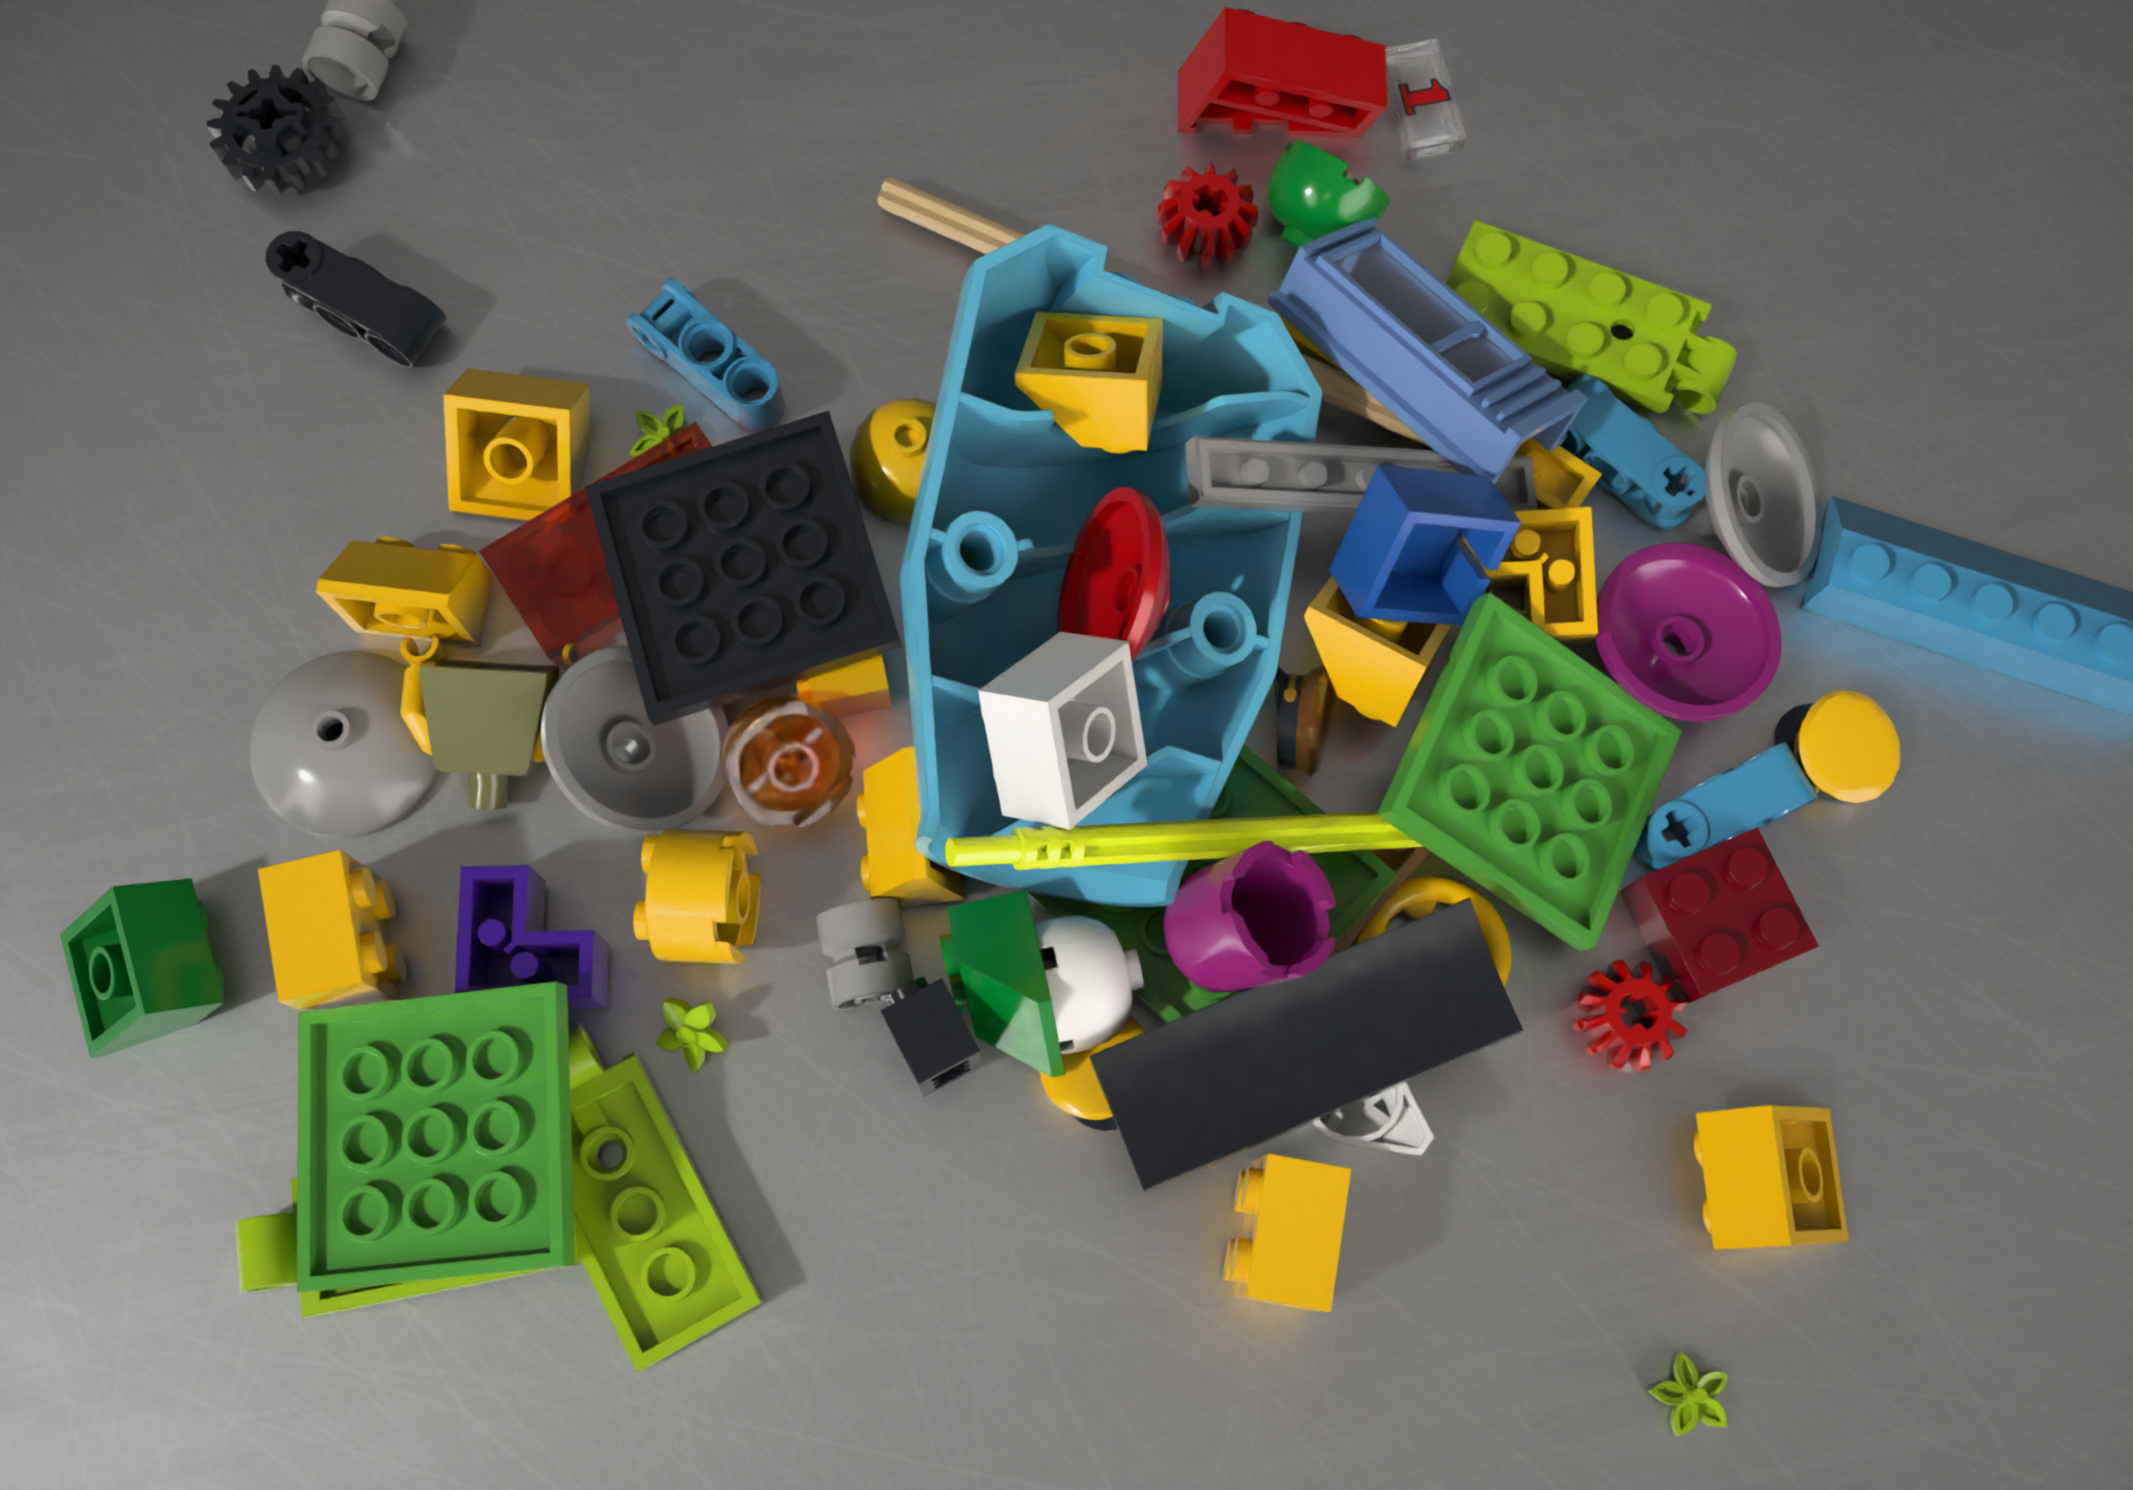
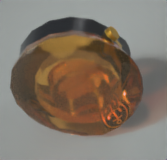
(1304, 720)

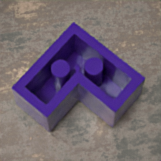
(506, 943)

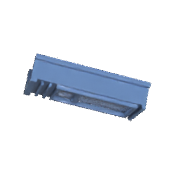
(1422, 350)

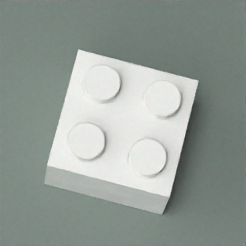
(1063, 729)

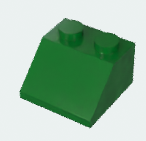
(141, 964)
(1002, 978)

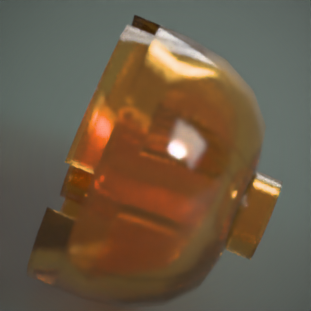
(788, 761)

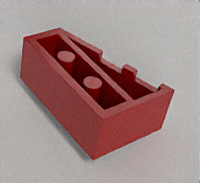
(1281, 74)

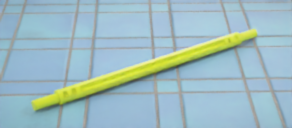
(1174, 840)

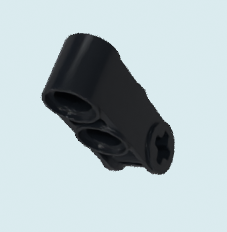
(354, 297)

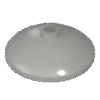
(1763, 495)
(672, 765)
(347, 784)

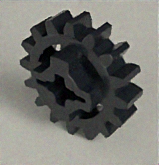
(276, 129)

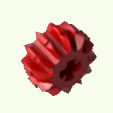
(1207, 215)
(1654, 1020)

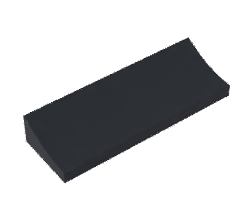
(1305, 1045)

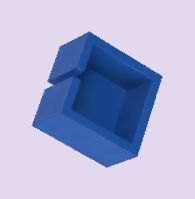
(1405, 548)

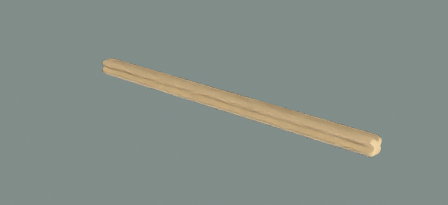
(988, 235)

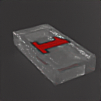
(1423, 100)

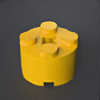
(698, 896)

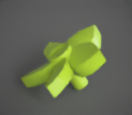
(656, 430)
(691, 1030)
(1691, 1396)

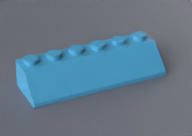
(1974, 604)

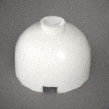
(1087, 980)

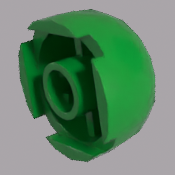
(1317, 196)

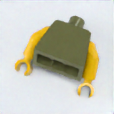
(478, 716)

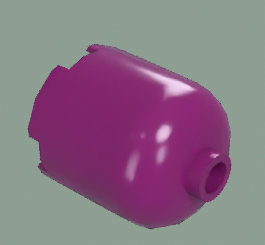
(1251, 920)

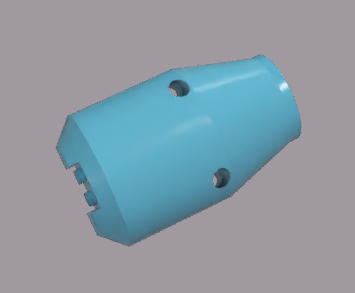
(1003, 515)

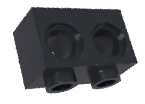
(931, 1034)

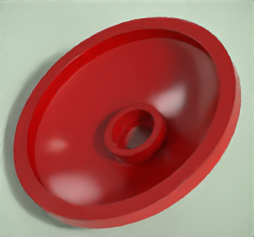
(1117, 572)

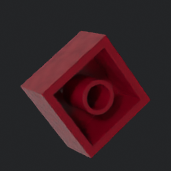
(1718, 916)

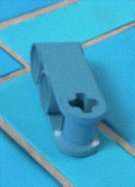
(682, 330)
(1633, 457)
(1726, 807)

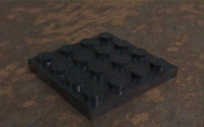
(741, 568)

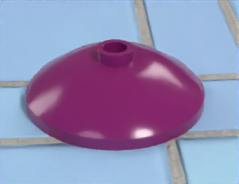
(1708, 612)

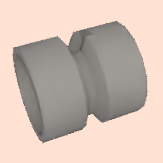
(354, 46)
(858, 932)

